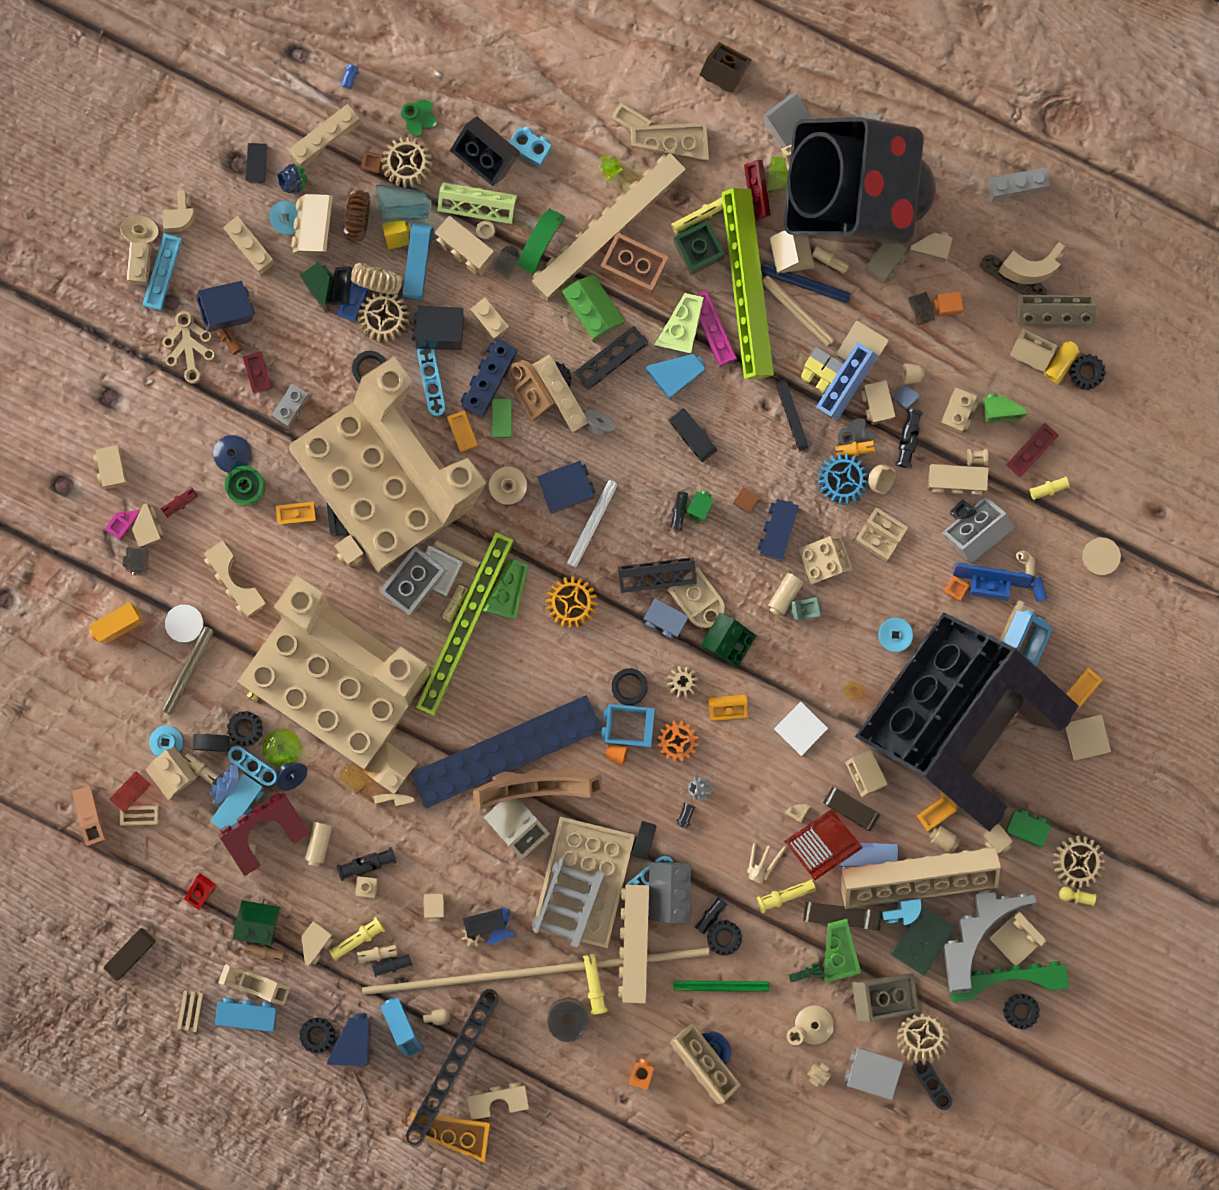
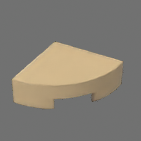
(797, 812)

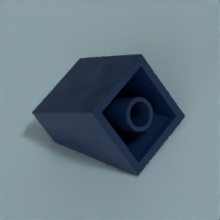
(354, 1043)

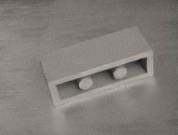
(1018, 184)

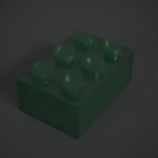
(922, 941)

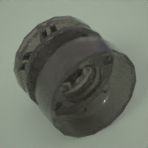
(567, 1030)

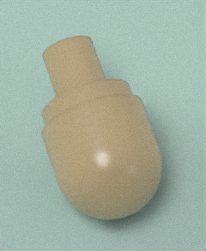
(438, 1017)

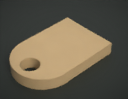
(697, 599)

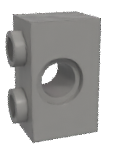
(290, 406)

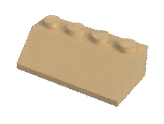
(705, 1064)

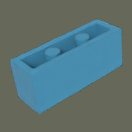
(246, 1014)

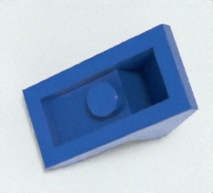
(501, 934)

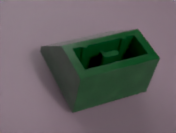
(728, 640)

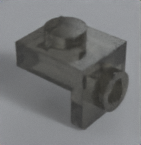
(922, 308)

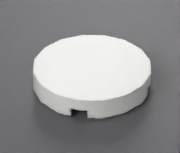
(184, 623)

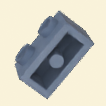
(665, 618)

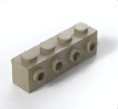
(1056, 310)

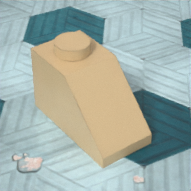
(933, 246)

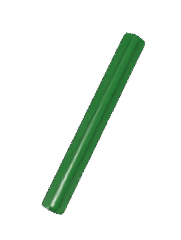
(732, 986)

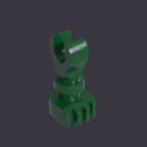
(808, 972)

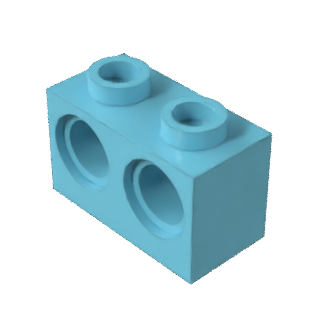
(527, 149)

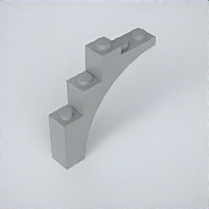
(989, 912)

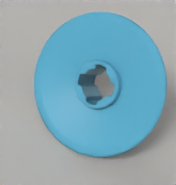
(283, 208)
(895, 625)
(167, 732)

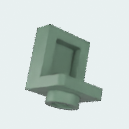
(806, 609)

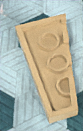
(678, 139)

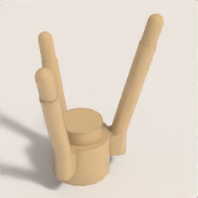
(757, 872)

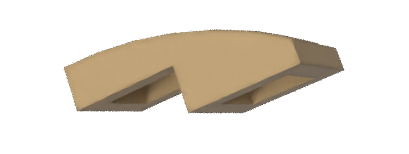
(399, 799)

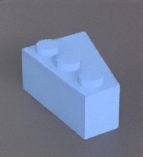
(872, 854)

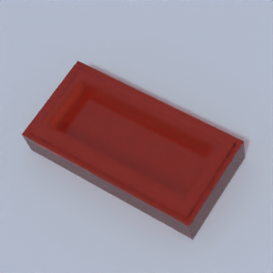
(130, 792)

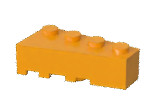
(459, 1134)

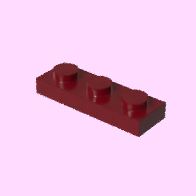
(757, 183)
(1032, 450)

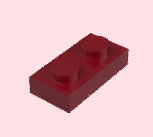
(257, 372)

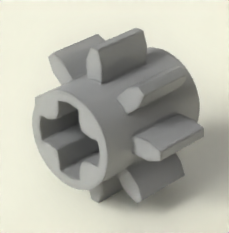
(700, 788)

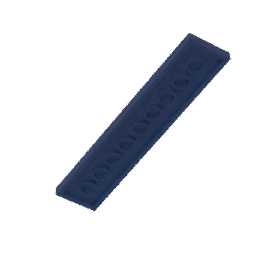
(506, 751)

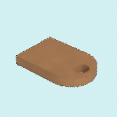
(529, 389)

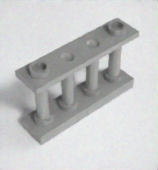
(580, 917)

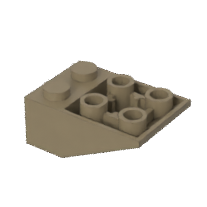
(517, 826)

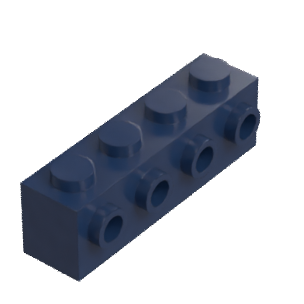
(489, 378)

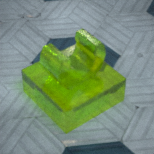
(609, 166)

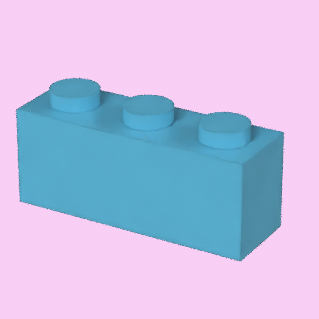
(238, 802)

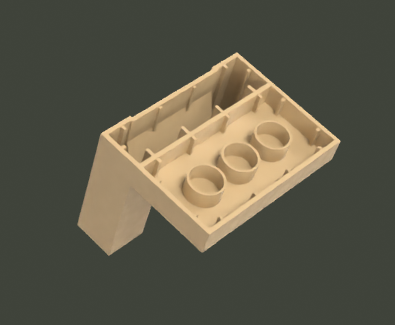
(383, 471)
(333, 675)

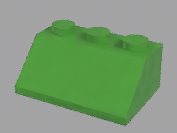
(592, 307)

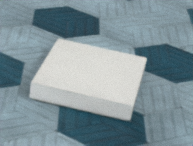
(449, 563)
(800, 728)

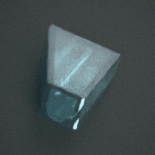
(401, 203)

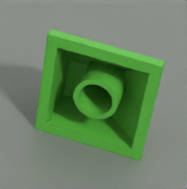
(1001, 409)

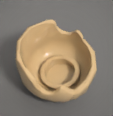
(881, 478)

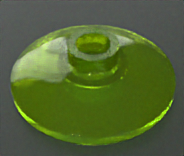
(291, 750)

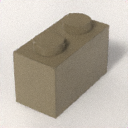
(885, 261)

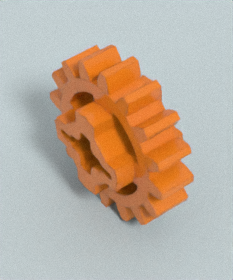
(679, 750)

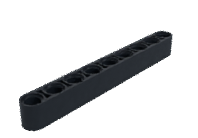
(451, 1077)

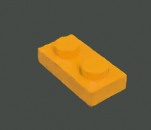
(296, 513)

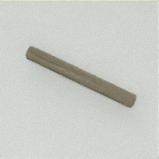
(187, 670)

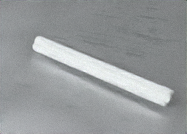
(592, 523)

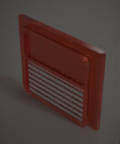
(823, 844)

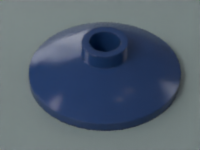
(241, 457)
(721, 1043)

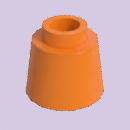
(617, 753)

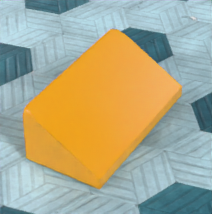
(728, 707)

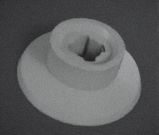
(598, 422)

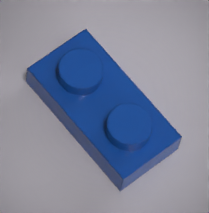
(356, 297)

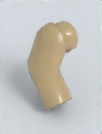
(1027, 560)

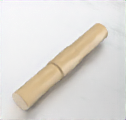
(456, 554)

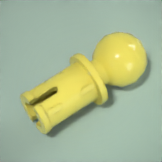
(1067, 894)

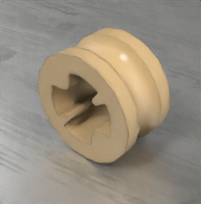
(791, 1040)

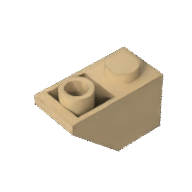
(146, 529)
(313, 942)

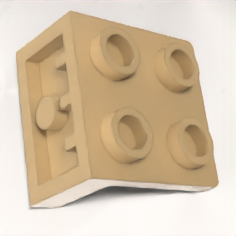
(825, 558)
(1017, 938)

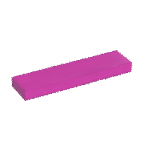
(715, 332)

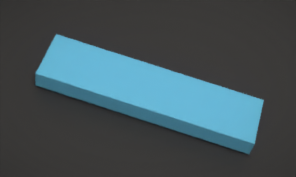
(162, 272)

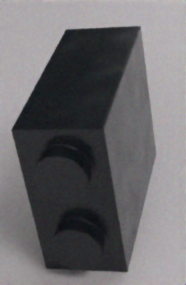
(438, 328)

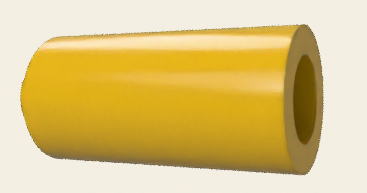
(1062, 362)

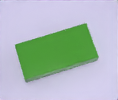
(501, 418)

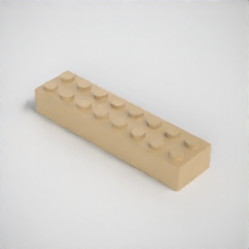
(920, 878)

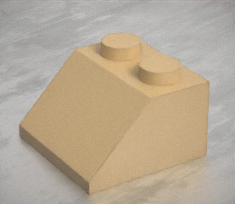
(171, 773)

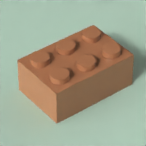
(634, 263)

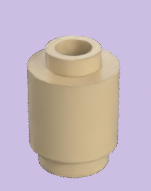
(944, 839)

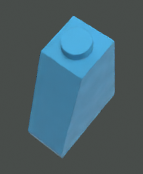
(676, 374)
(401, 1027)

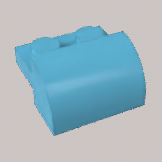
(907, 912)

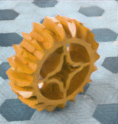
(586, 608)

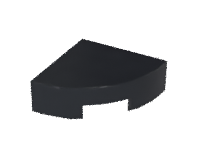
(962, 510)

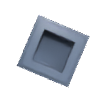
(906, 397)

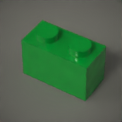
(700, 506)
(1028, 828)

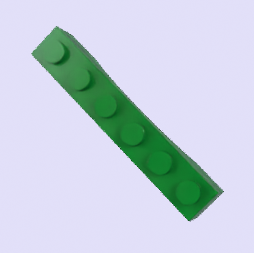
(1049, 977)

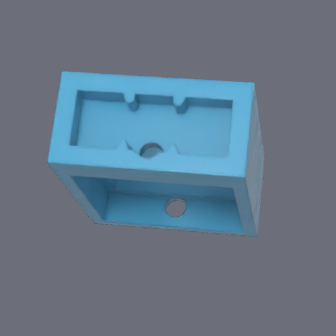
(1019, 629)
(606, 731)

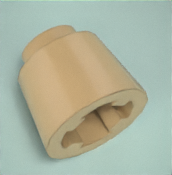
(912, 373)

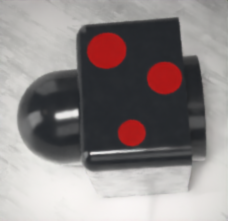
(857, 181)

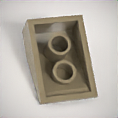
(885, 997)

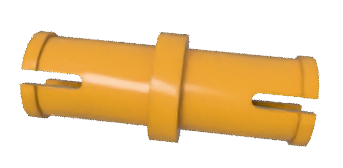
(856, 448)

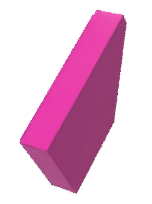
(122, 523)

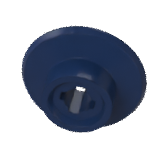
(291, 776)

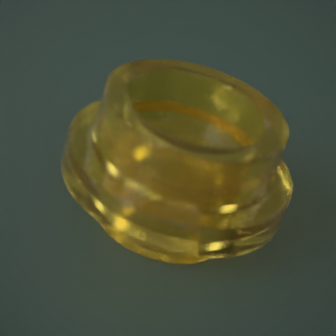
(849, 695)

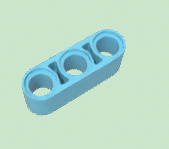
(244, 763)

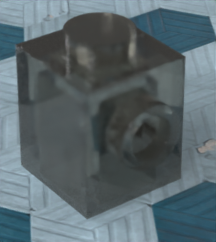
(136, 561)

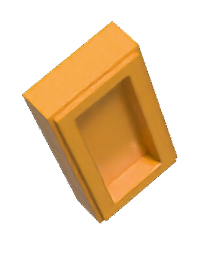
(462, 431)
(1084, 687)
(935, 814)

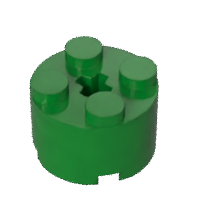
(239, 477)

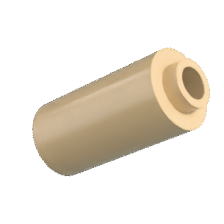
(785, 594)
(318, 843)

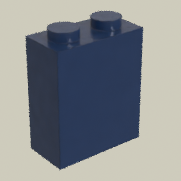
(225, 306)
(566, 487)

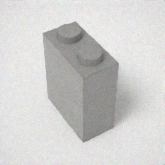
(873, 1073)

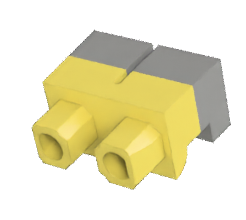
(814, 367)

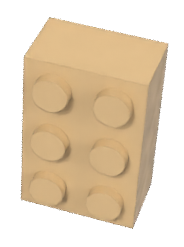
(464, 246)

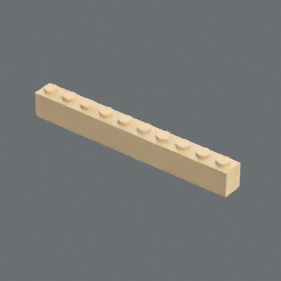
(603, 231)

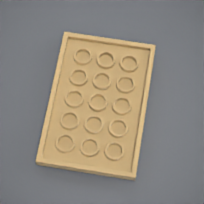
(587, 850)

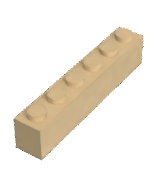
(635, 943)

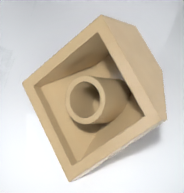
(390, 767)

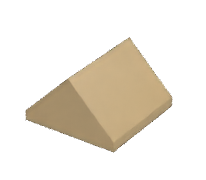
(791, 252)

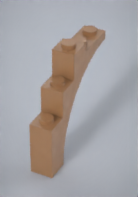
(537, 782)

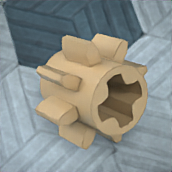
(478, 937)
(819, 1074)

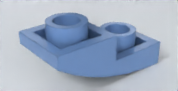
(224, 785)

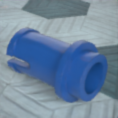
(349, 76)
(1039, 589)

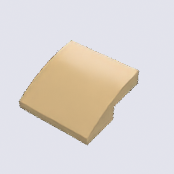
(864, 336)
(881, 534)

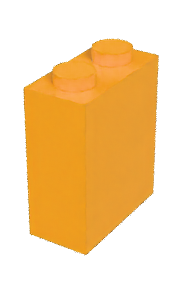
(116, 624)

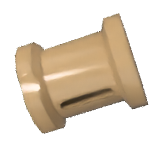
(983, 454)

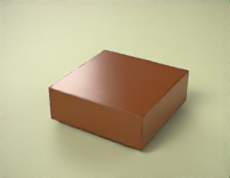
(371, 162)
(746, 500)

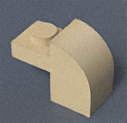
(181, 218)

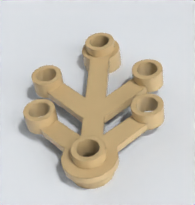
(187, 344)

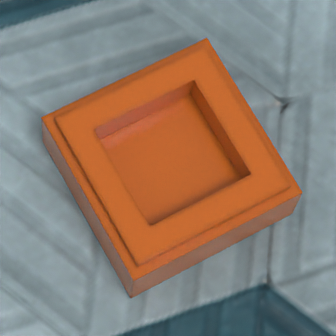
(956, 588)

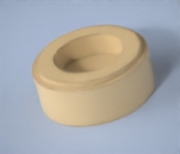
(485, 230)

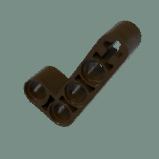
(830, 913)

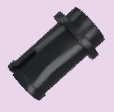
(685, 816)

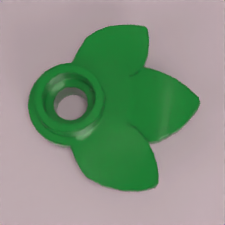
(420, 119)

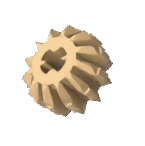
(688, 685)

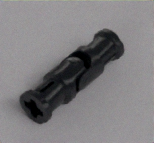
(909, 435)
(356, 868)

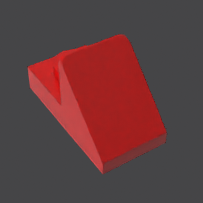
(200, 891)

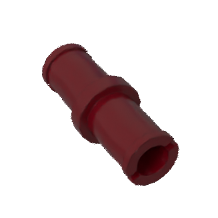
(179, 502)

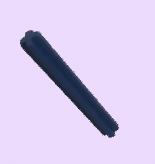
(806, 283)

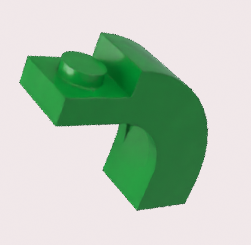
(539, 240)

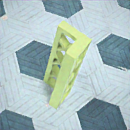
(481, 197)

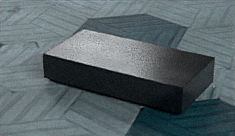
(256, 162)
(341, 286)
(484, 922)

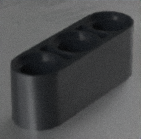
(692, 435)
(934, 1093)

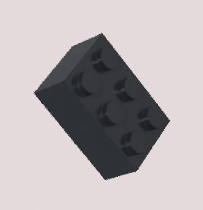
(484, 151)

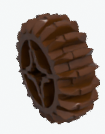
(357, 215)

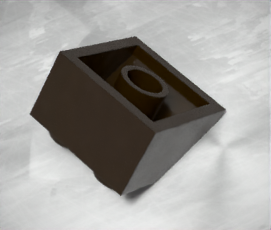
(725, 67)

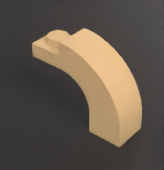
(1031, 272)
(254, 984)

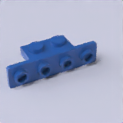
(991, 582)

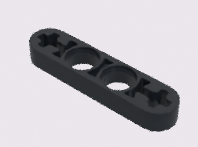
(792, 415)

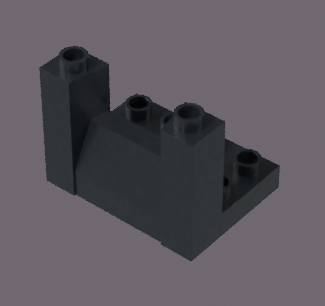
(953, 709)

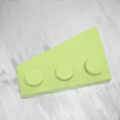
(683, 324)

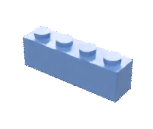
(847, 381)

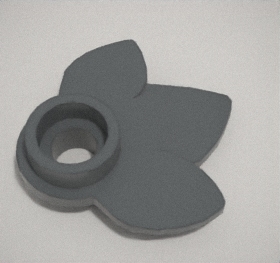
(857, 432)

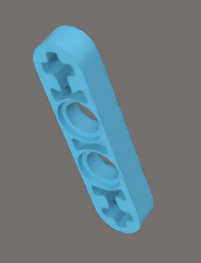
(431, 380)

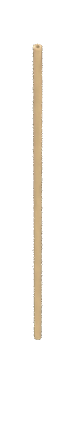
(525, 972)

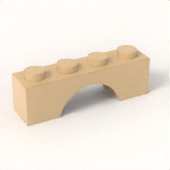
(334, 127)
(561, 393)
(221, 560)

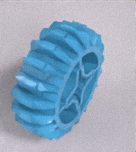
(834, 475)

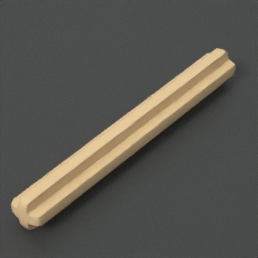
(797, 311)

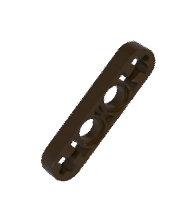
(1013, 285)

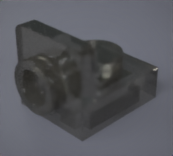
(507, 261)

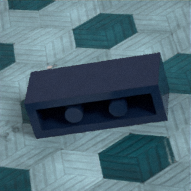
(778, 530)

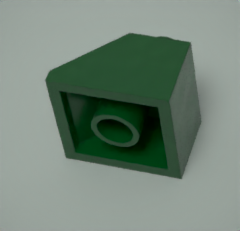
(319, 284)
(256, 922)

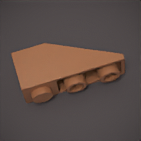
(89, 816)

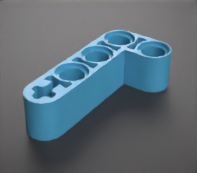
(417, 261)

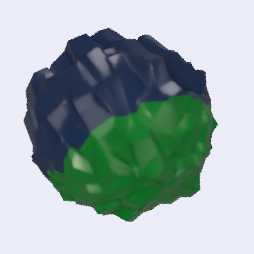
(292, 179)

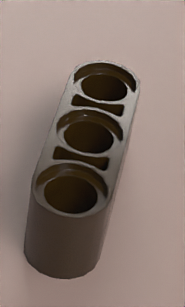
(851, 808)
(129, 954)

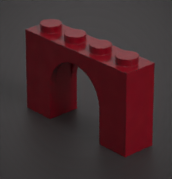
(236, 836)

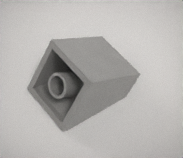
(783, 118)

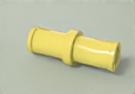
(1049, 488)

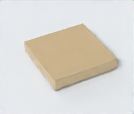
(1087, 737)

